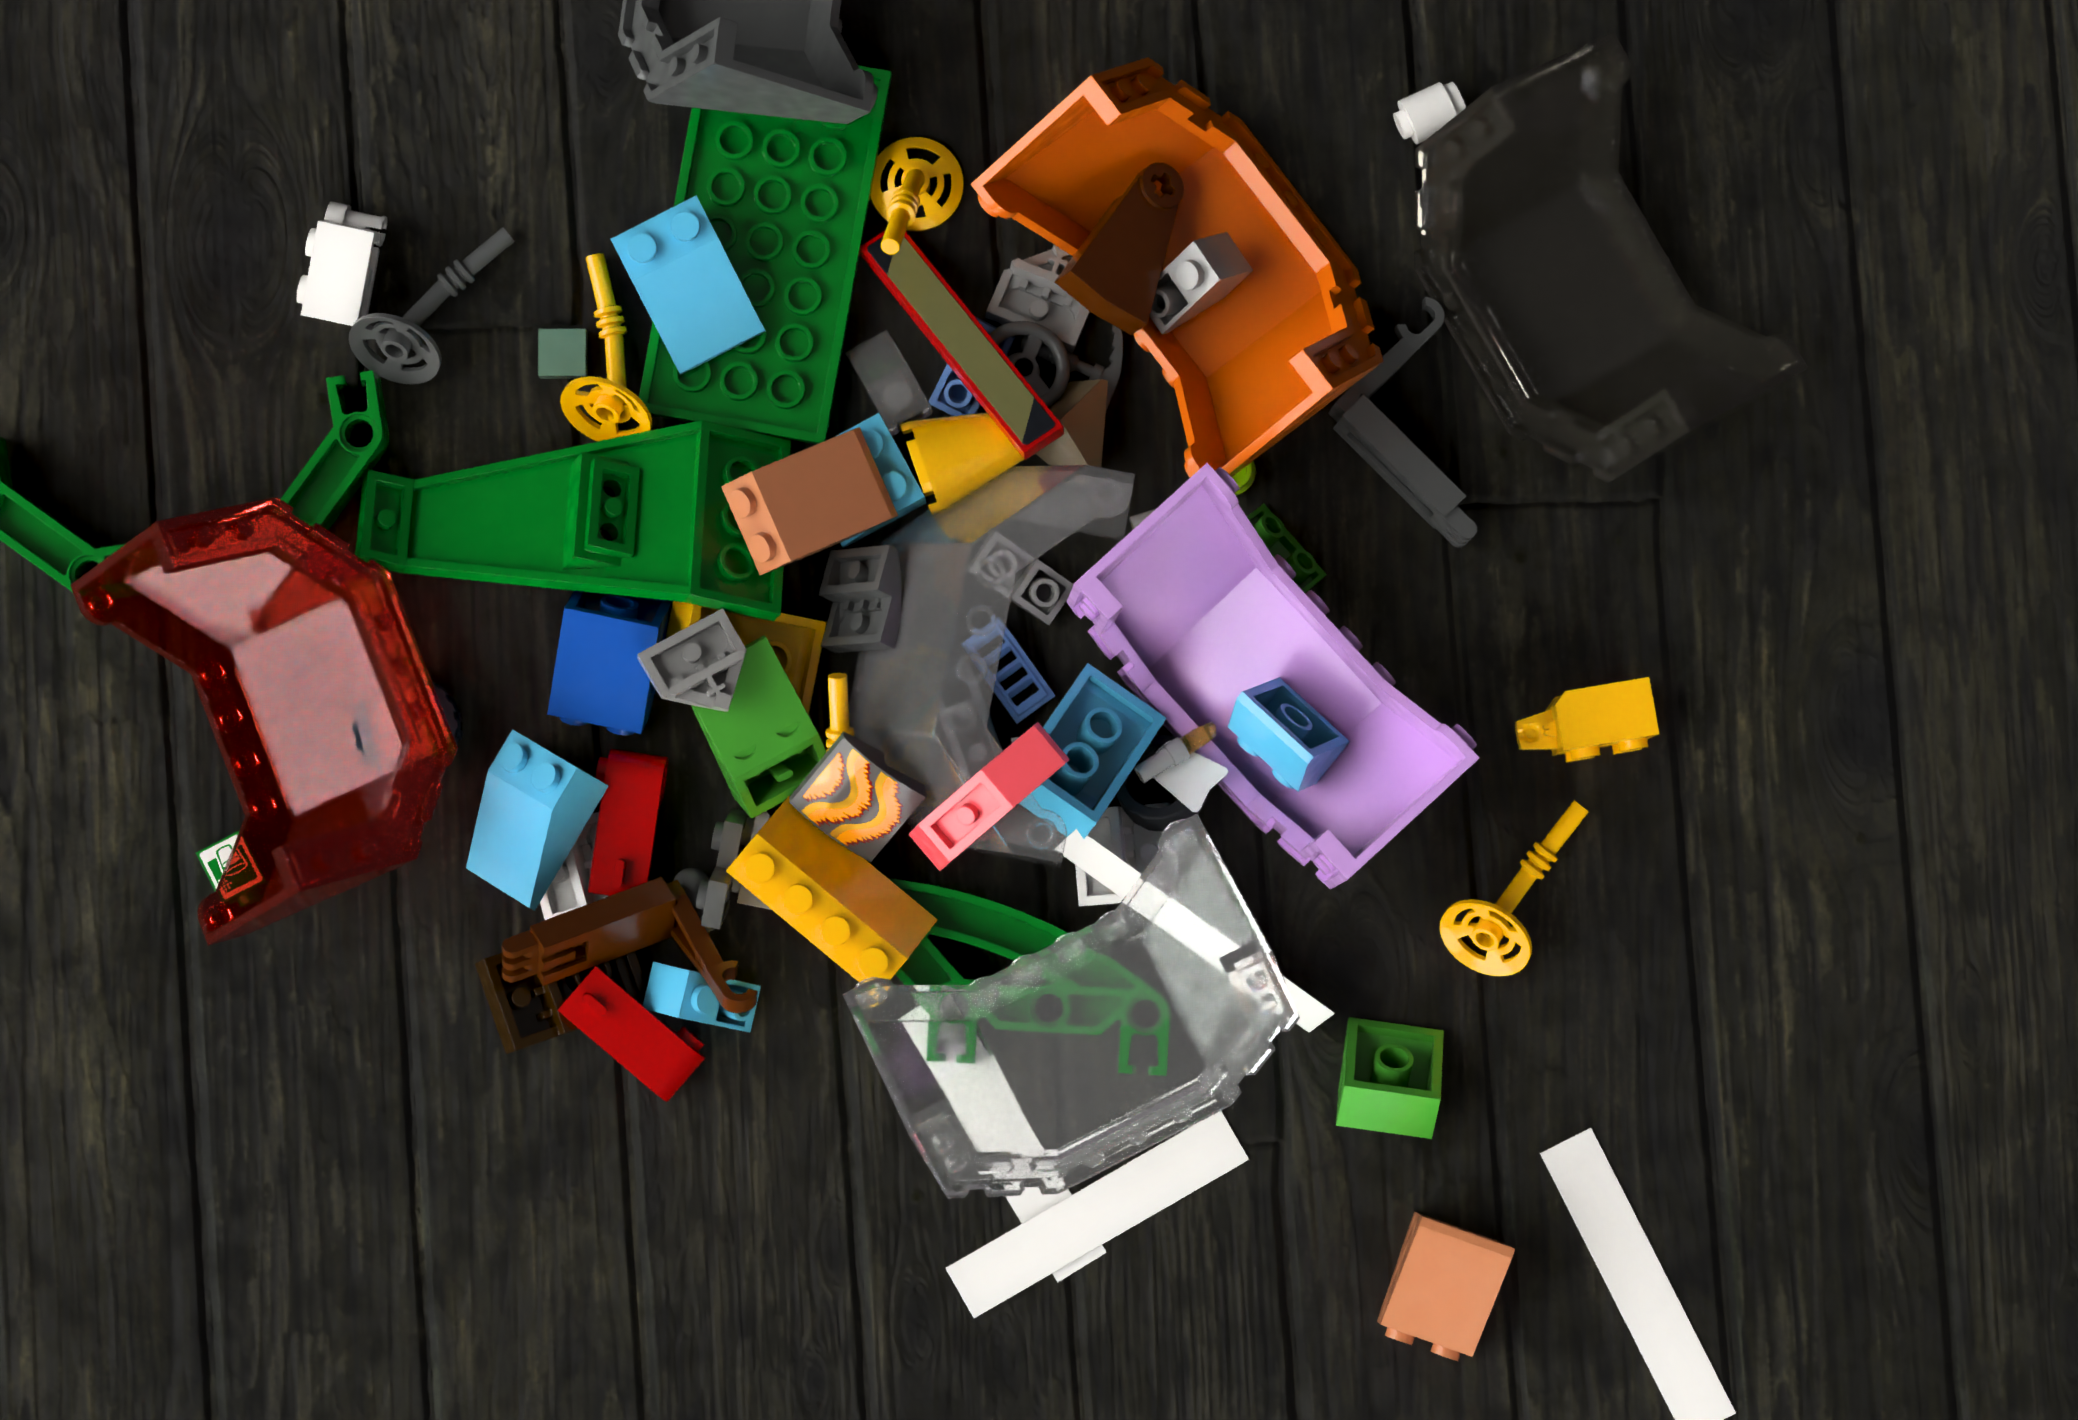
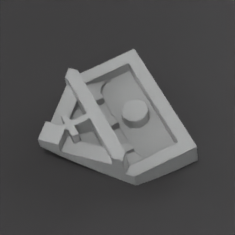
(1030, 294)
(697, 663)

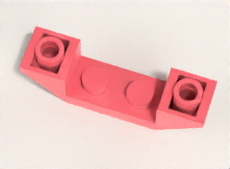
(988, 796)

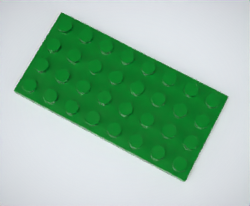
(792, 222)

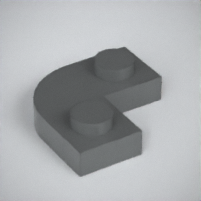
(715, 894)

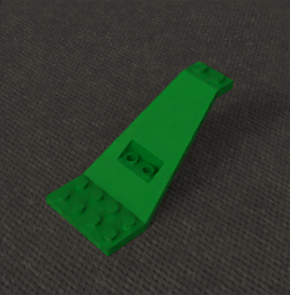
(544, 512)

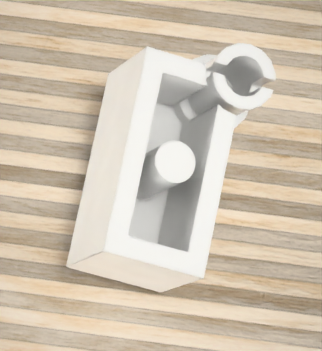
(341, 265)

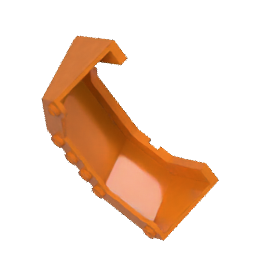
(1283, 335)

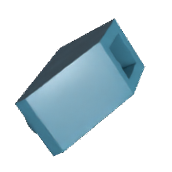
(688, 996)

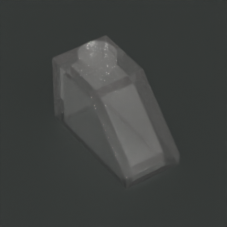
(889, 381)

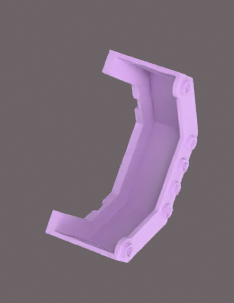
(1211, 613)

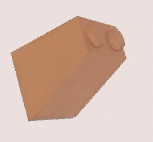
(809, 501)
(1444, 1286)

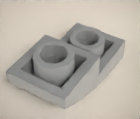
(1040, 591)

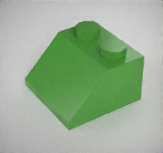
(1390, 1078)

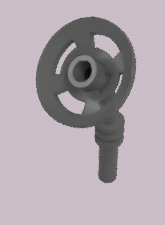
(403, 330)

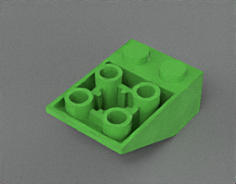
(765, 737)

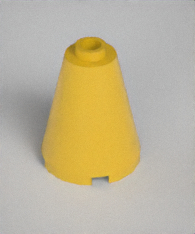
(958, 455)

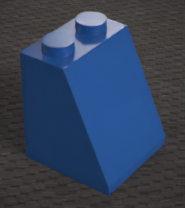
(598, 664)

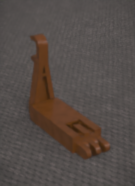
(619, 927)

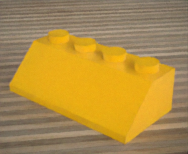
(831, 896)

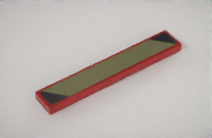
(964, 345)

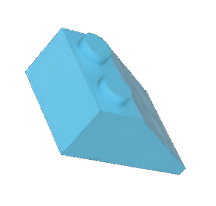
(688, 285)
(1104, 737)
(529, 818)

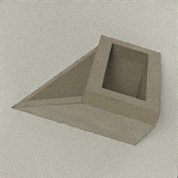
(1083, 417)

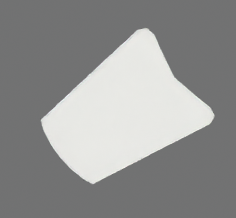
(1191, 779)

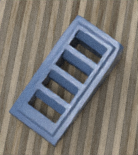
(1036, 700)

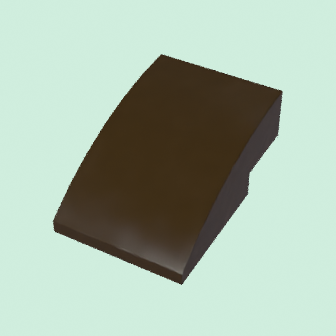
(528, 1010)

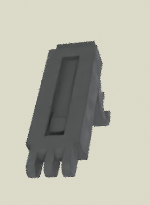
(1392, 451)

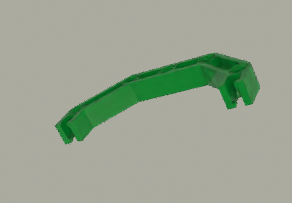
(316, 493)

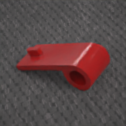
(626, 820)
(633, 1034)

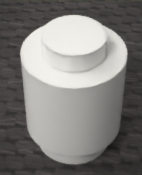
(1428, 111)

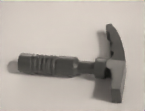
(1095, 372)

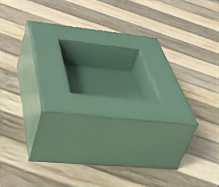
(562, 353)

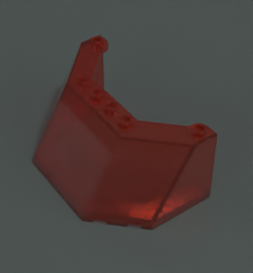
(283, 653)

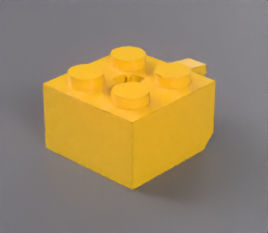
(1591, 719)

